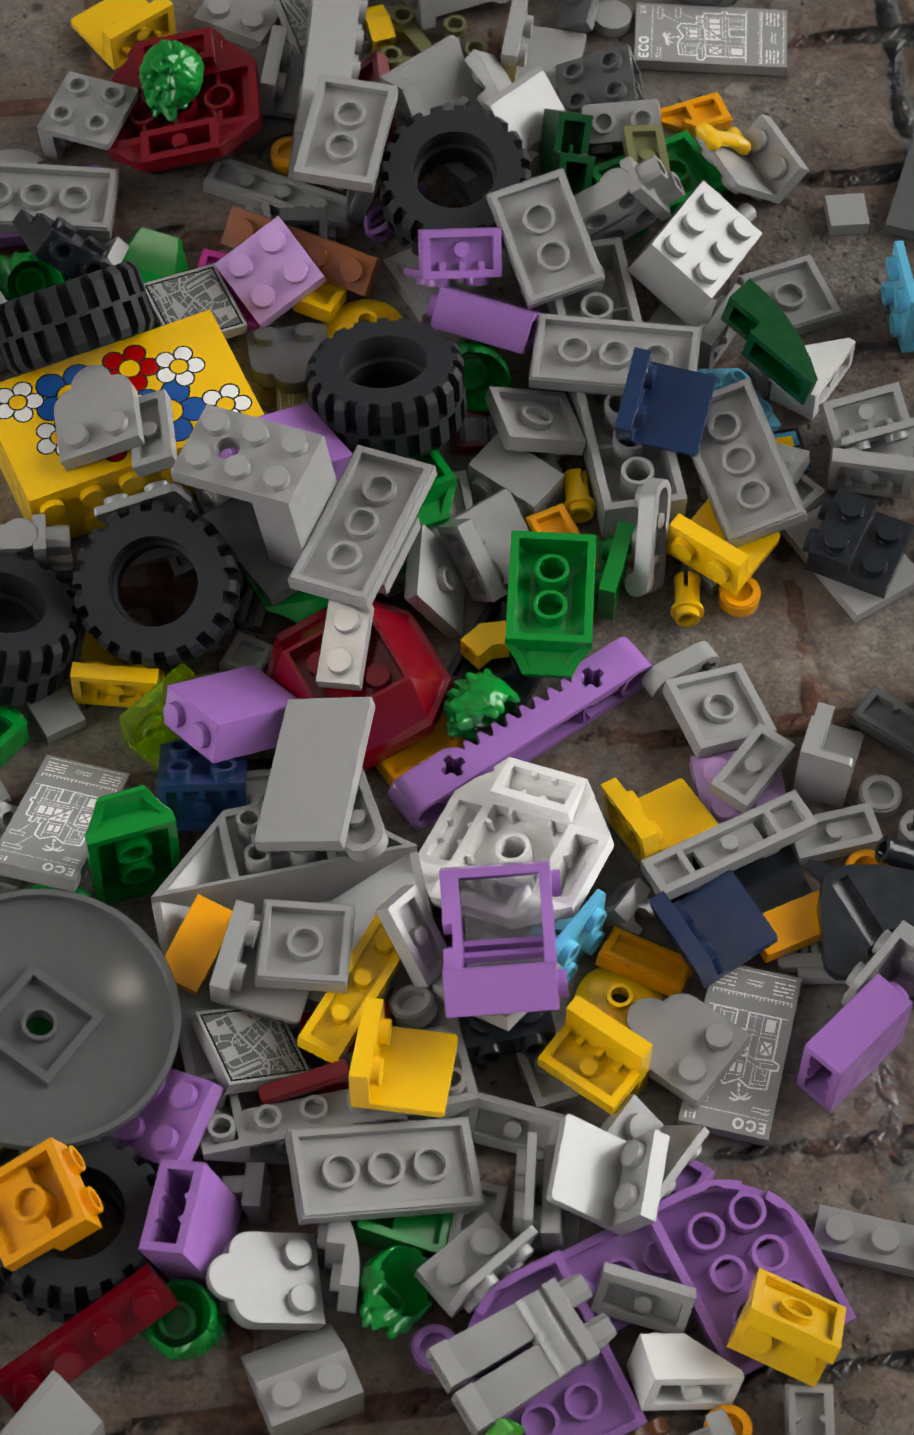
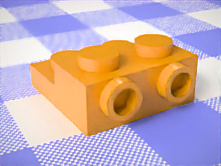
(44, 1203)

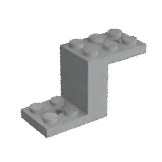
(277, 470)

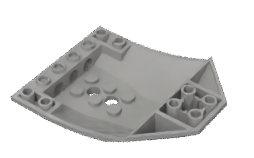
(230, 868)

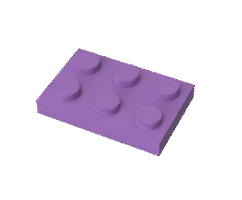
(173, 1119)

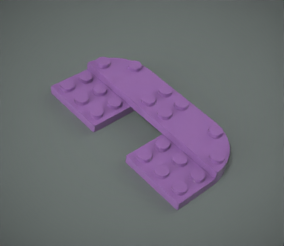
(702, 1238)

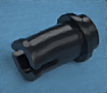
(895, 853)

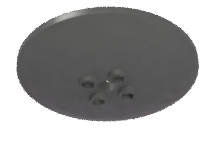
(109, 1014)

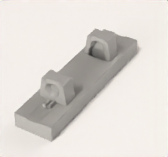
(729, 845)

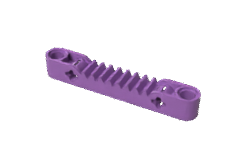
(603, 677)

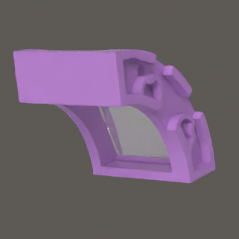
(508, 935)

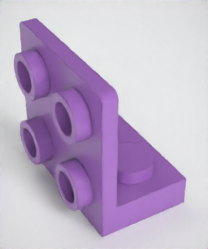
(457, 254)

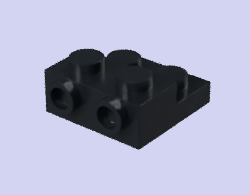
(60, 246)
(857, 543)
(490, 1043)

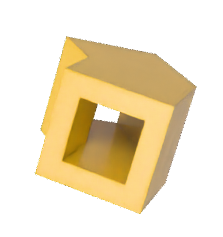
(379, 27)
(484, 643)

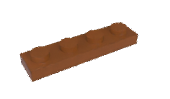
(337, 262)

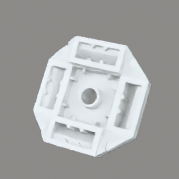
(519, 817)

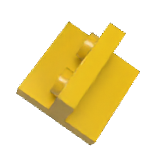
(597, 1056)
(788, 1328)

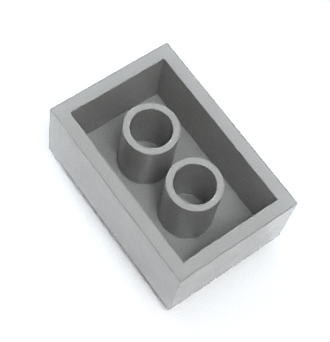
(695, 252)

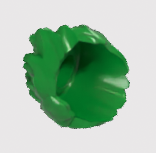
(170, 77)
(26, 275)
(482, 369)
(477, 703)
(391, 1293)
(189, 1327)

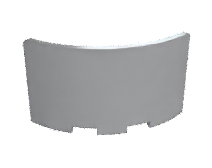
(431, 81)

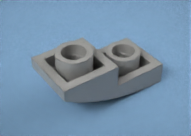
(487, 74)
(343, 1259)

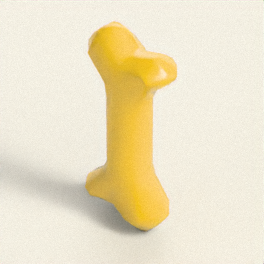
(715, 139)

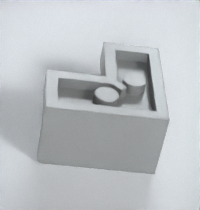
(826, 759)

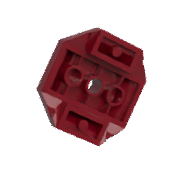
(211, 126)
(399, 675)

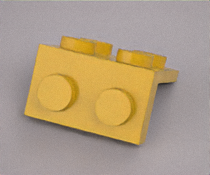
(703, 548)

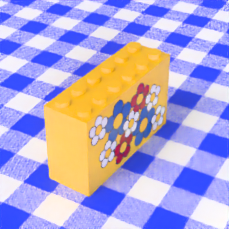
(181, 357)

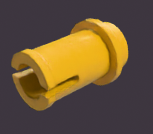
(577, 495)
(687, 606)

